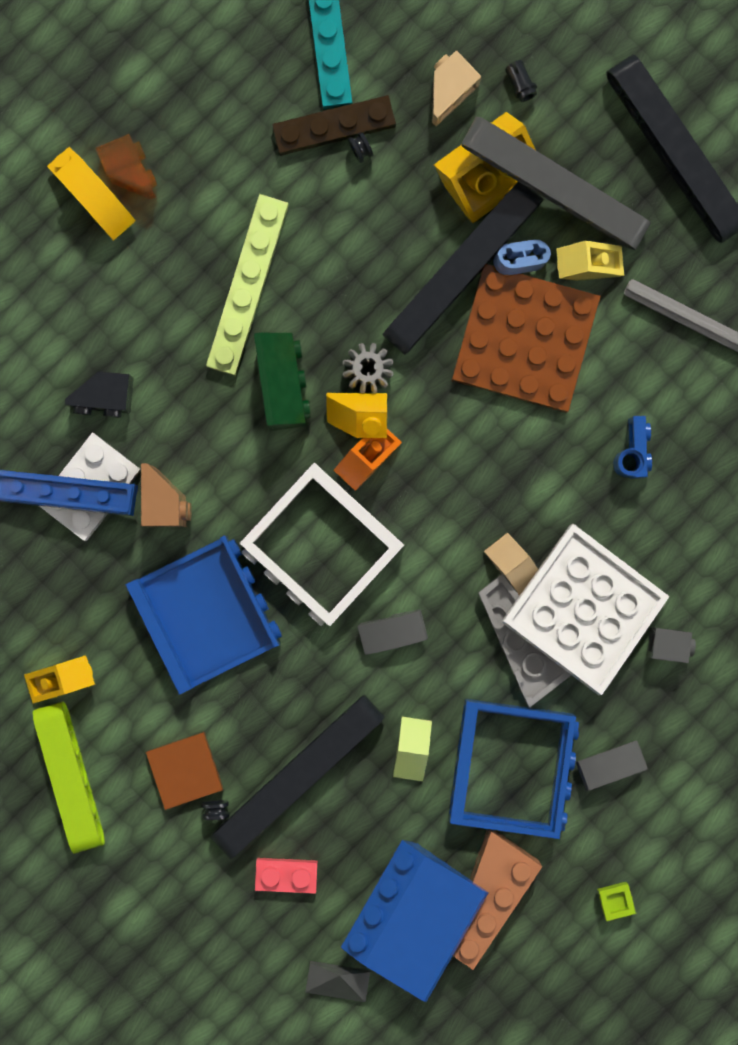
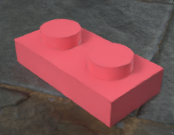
(286, 875)

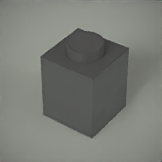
(670, 645)

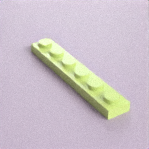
(247, 285)

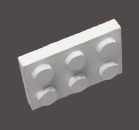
(95, 462)

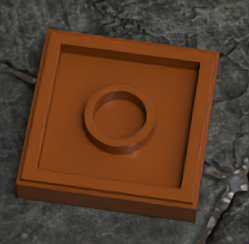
(184, 770)

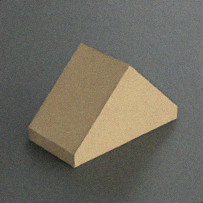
(512, 562)

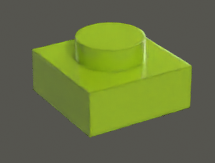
(616, 901)

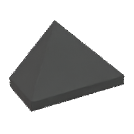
(337, 981)

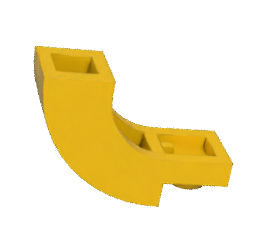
(91, 193)

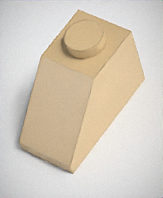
(452, 84)

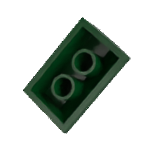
(281, 380)

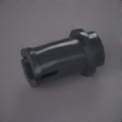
(522, 83)

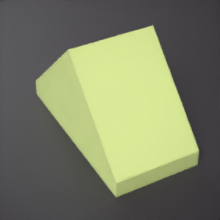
(412, 748)

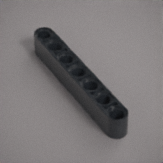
(675, 147)
(462, 267)
(297, 777)

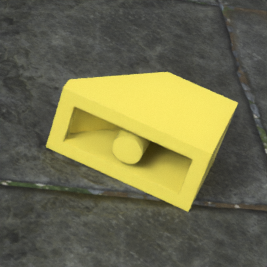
(589, 261)

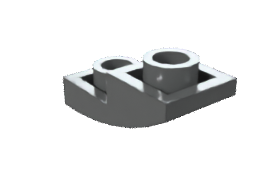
(392, 632)
(611, 765)

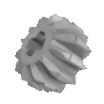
(357, 368)

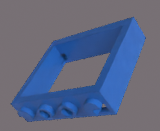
(561, 788)

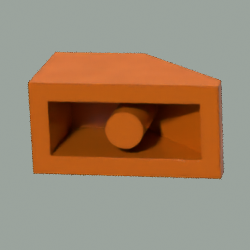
(366, 459)

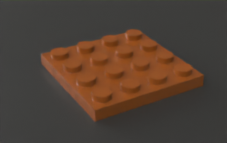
(526, 338)

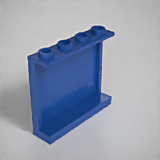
(204, 614)

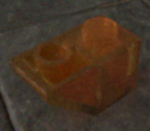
(124, 166)

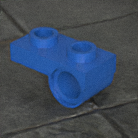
(639, 434)

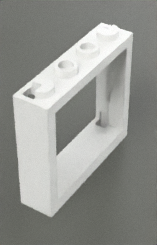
(295, 591)

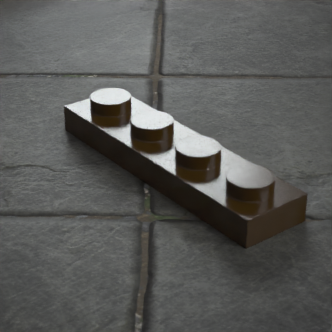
(334, 125)

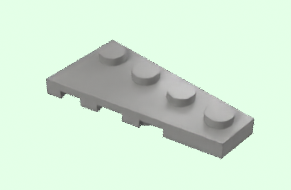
(532, 669)

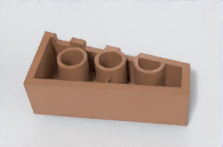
(506, 875)

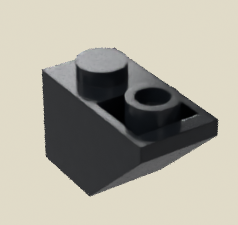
(104, 393)

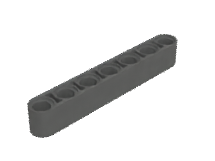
(555, 183)

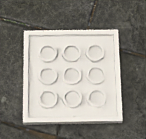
(585, 609)

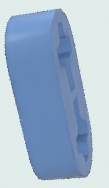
(520, 252)

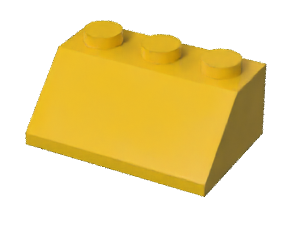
(475, 183)

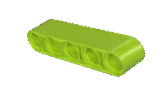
(68, 777)

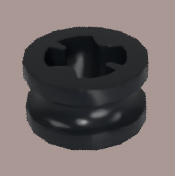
(360, 147)
(215, 810)

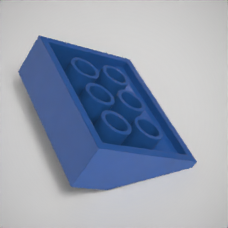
(414, 920)

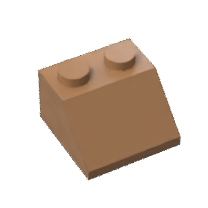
(161, 501)

